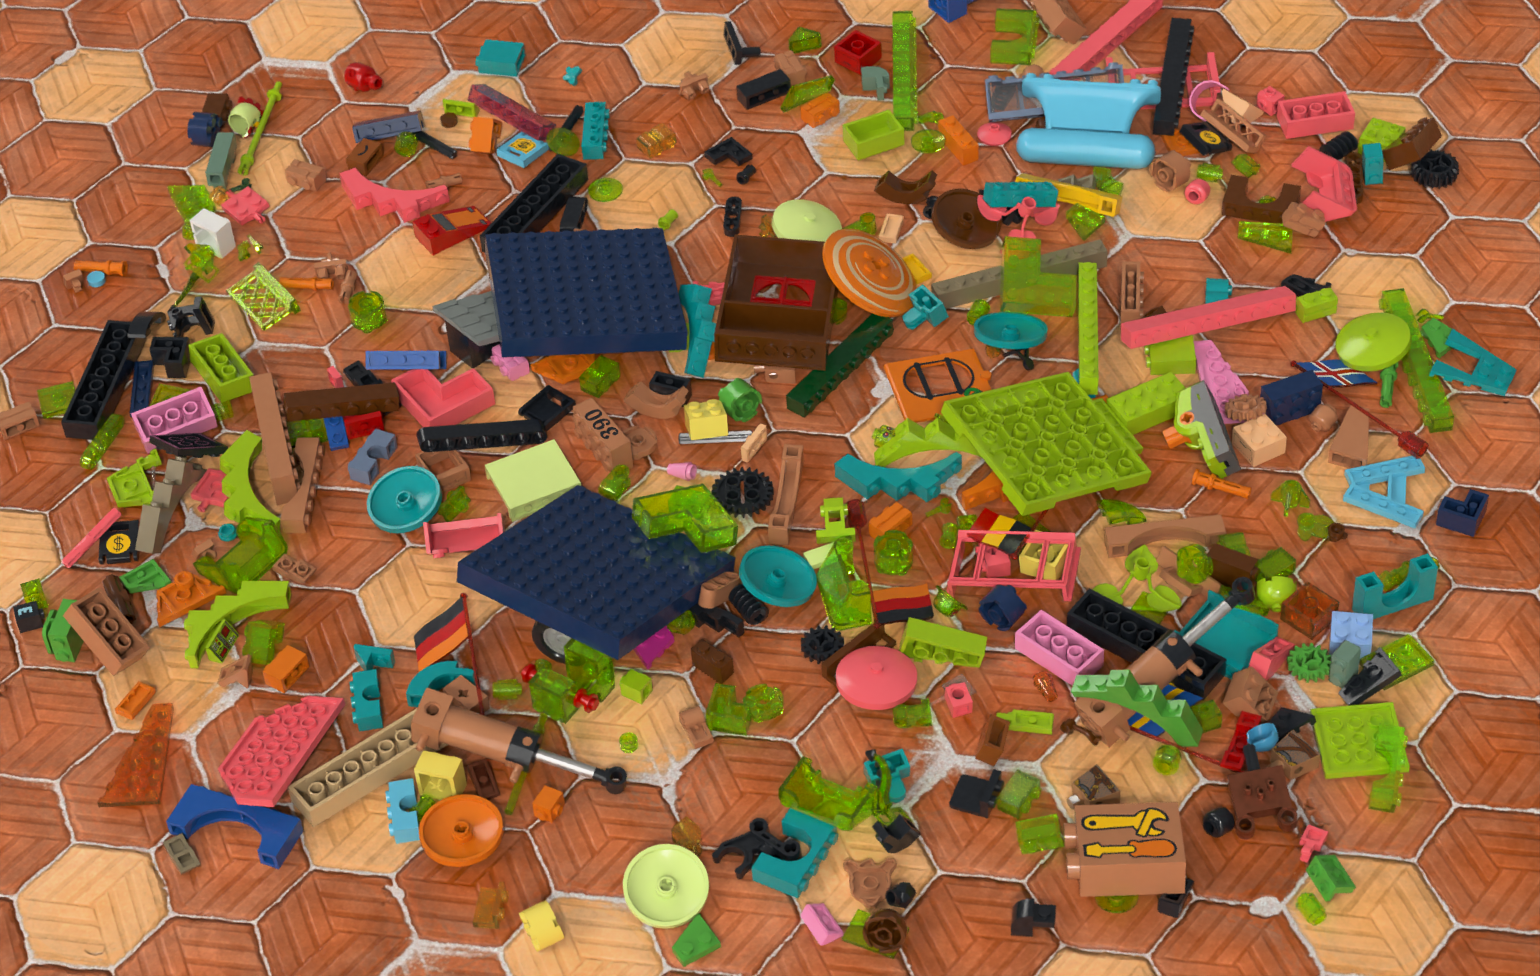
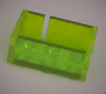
(587, 665)

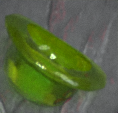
(946, 603)

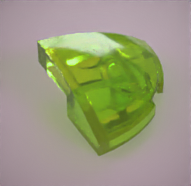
(1119, 511)

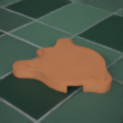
(870, 881)

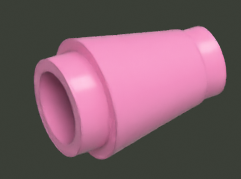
(685, 471)

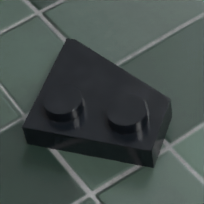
(1302, 285)
(1288, 720)

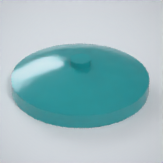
(1010, 330)
(404, 499)
(777, 576)

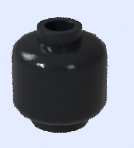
(1218, 822)

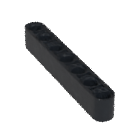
(481, 435)

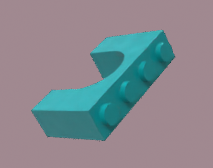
(1416, 589)
(794, 876)

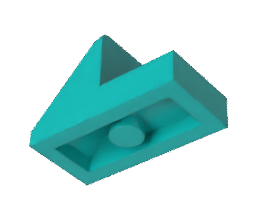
(373, 656)

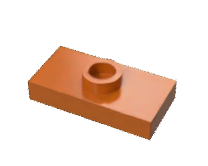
(135, 700)

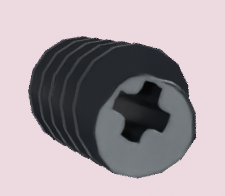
(1340, 145)
(748, 605)

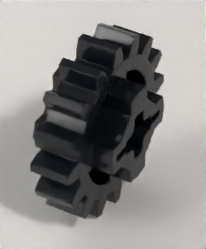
(821, 643)

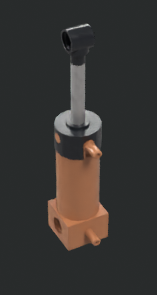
(1158, 666)
(517, 747)

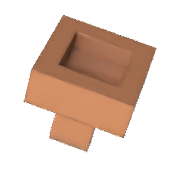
(73, 280)
(204, 549)

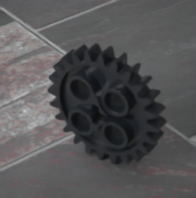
(757, 492)

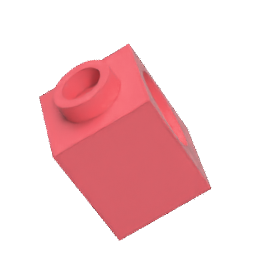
(958, 706)

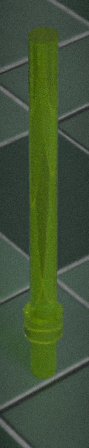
(539, 727)

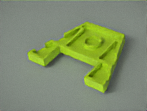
(131, 484)

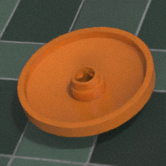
(461, 830)

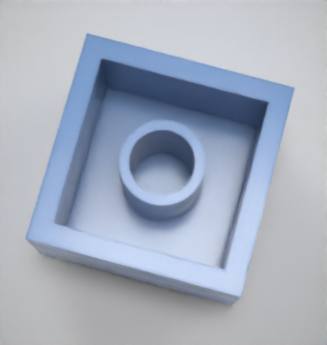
(1351, 627)

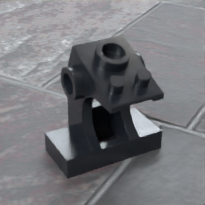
(201, 316)

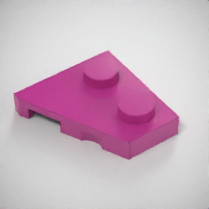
(654, 646)

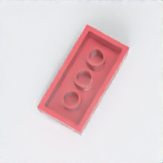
(1315, 115)

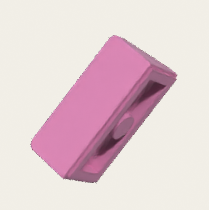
(821, 923)

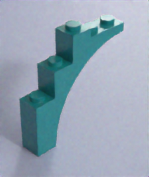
(701, 328)
(896, 482)

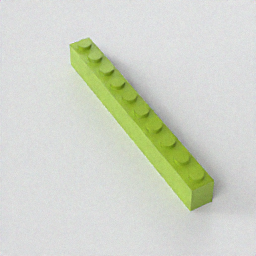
(1088, 327)

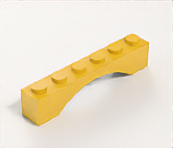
(1095, 200)

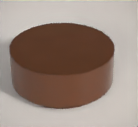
(449, 120)

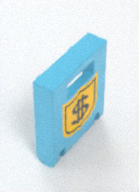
(524, 145)

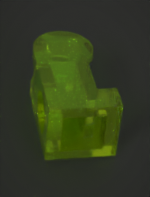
(913, 715)

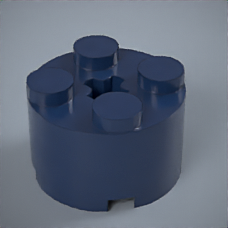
(204, 128)
(1002, 607)

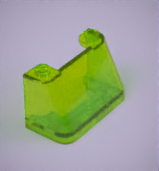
(249, 559)
(844, 600)
(825, 800)

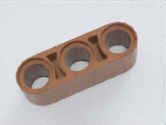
(717, 589)

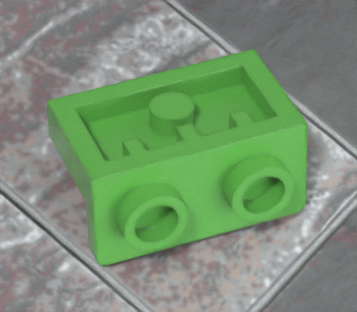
(1329, 876)

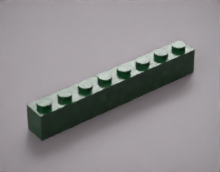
(840, 364)

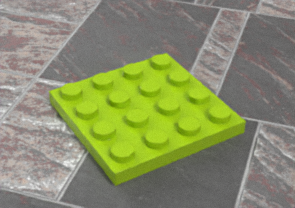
(1348, 739)

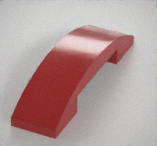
(1234, 756)

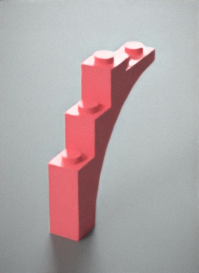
(386, 200)

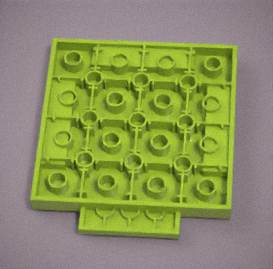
(1048, 441)

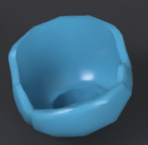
(1263, 737)

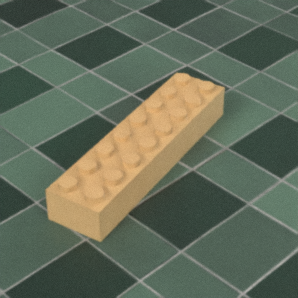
(357, 771)

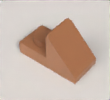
(237, 671)

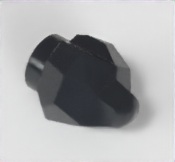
(900, 895)

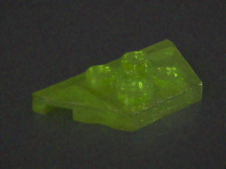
(190, 200)

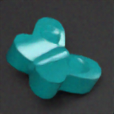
(572, 74)

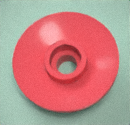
(994, 133)

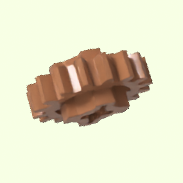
(1245, 407)

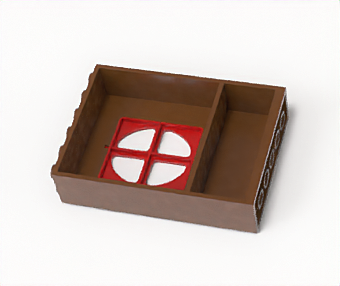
(775, 329)

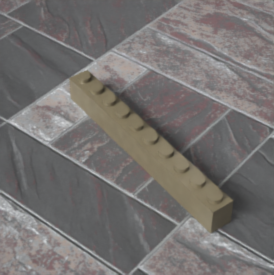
(987, 282)

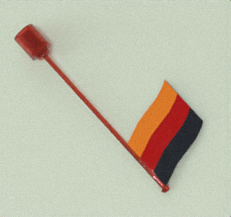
(892, 603)
(444, 636)

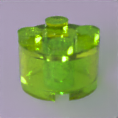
(367, 311)
(893, 553)

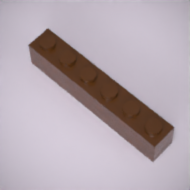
(341, 401)

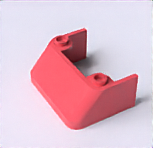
(1334, 181)
(461, 535)

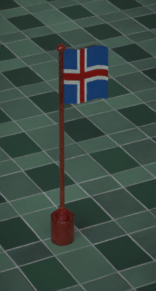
(1338, 375)

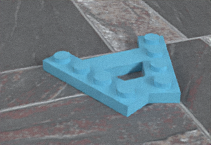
(1394, 504)

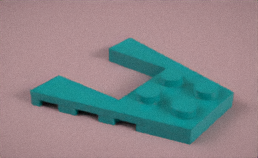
(1490, 372)

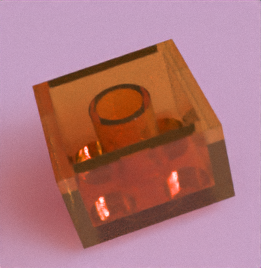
(1308, 610)

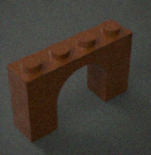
(1239, 206)

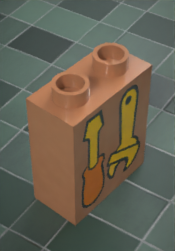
(1126, 849)

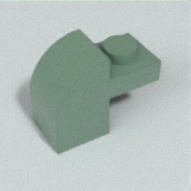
(875, 79)

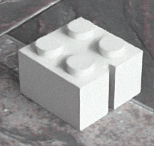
(213, 231)

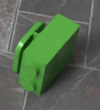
(60, 636)

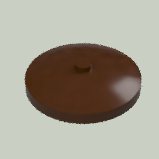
(961, 222)

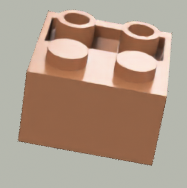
(1251, 694)

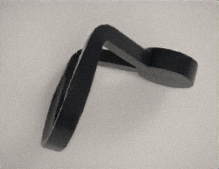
(1027, 362)

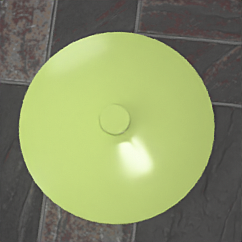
(804, 221)
(665, 886)

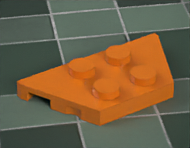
(563, 367)
(175, 603)

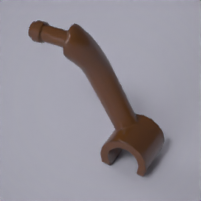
(1070, 724)

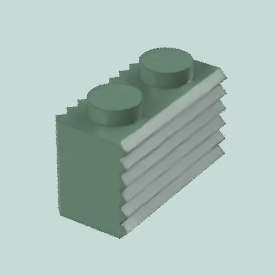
(1344, 663)

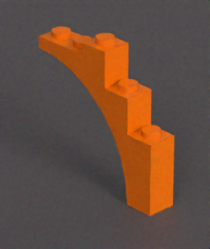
(983, 492)

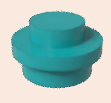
(227, 532)

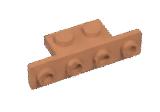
(1168, 560)

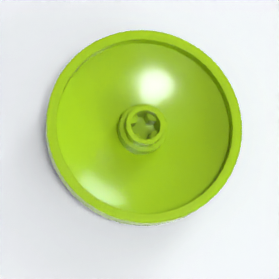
(1373, 341)

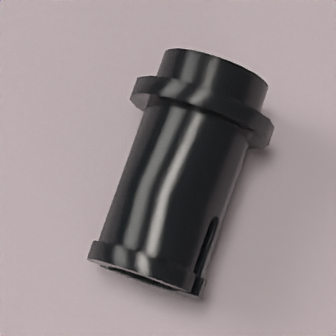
(743, 176)

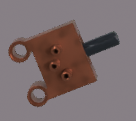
(1260, 795)

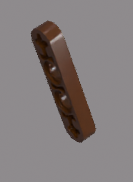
(1357, 177)

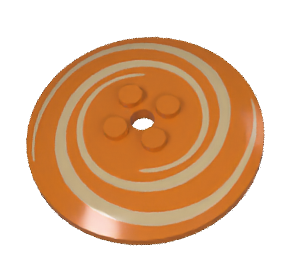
(869, 272)

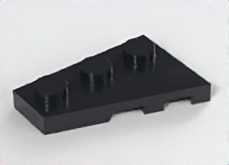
(1373, 678)

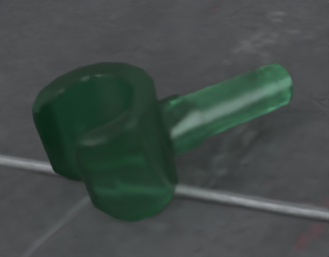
(245, 182)

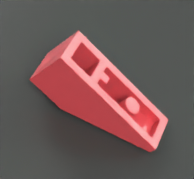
(1270, 657)

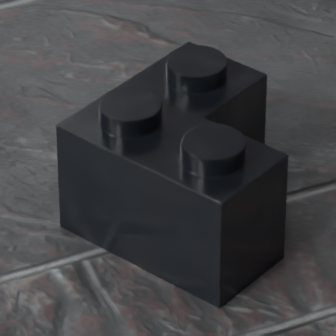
(172, 353)

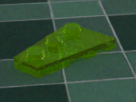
(806, 91)

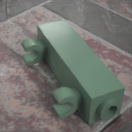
(221, 159)

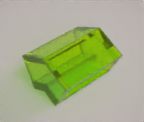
(1246, 165)

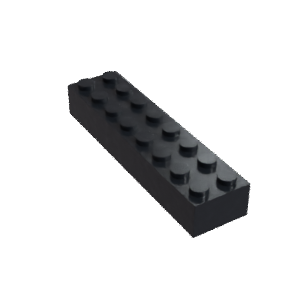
(540, 198)
(102, 381)
(1132, 634)

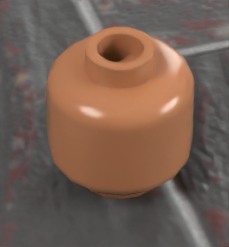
(1323, 417)

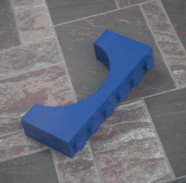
(203, 806)

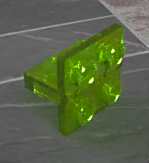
(307, 429)

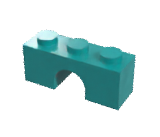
(366, 687)

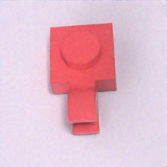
(1312, 839)

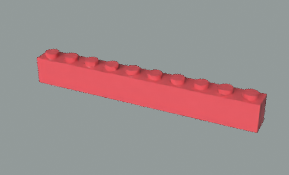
(1109, 36)
(1208, 317)

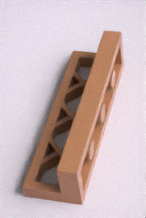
(1229, 129)

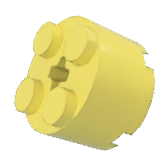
(541, 925)

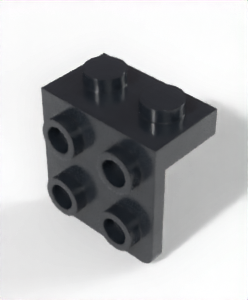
(976, 794)

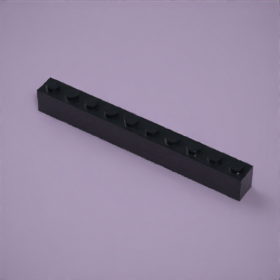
(1173, 76)

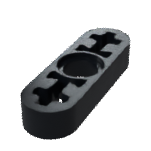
(732, 221)

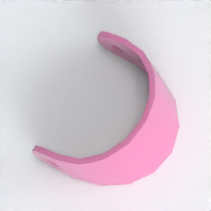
(1198, 90)

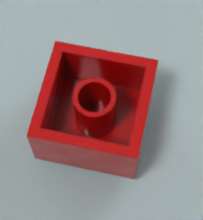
(857, 51)

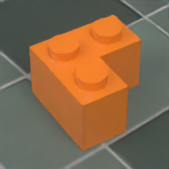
(484, 134)

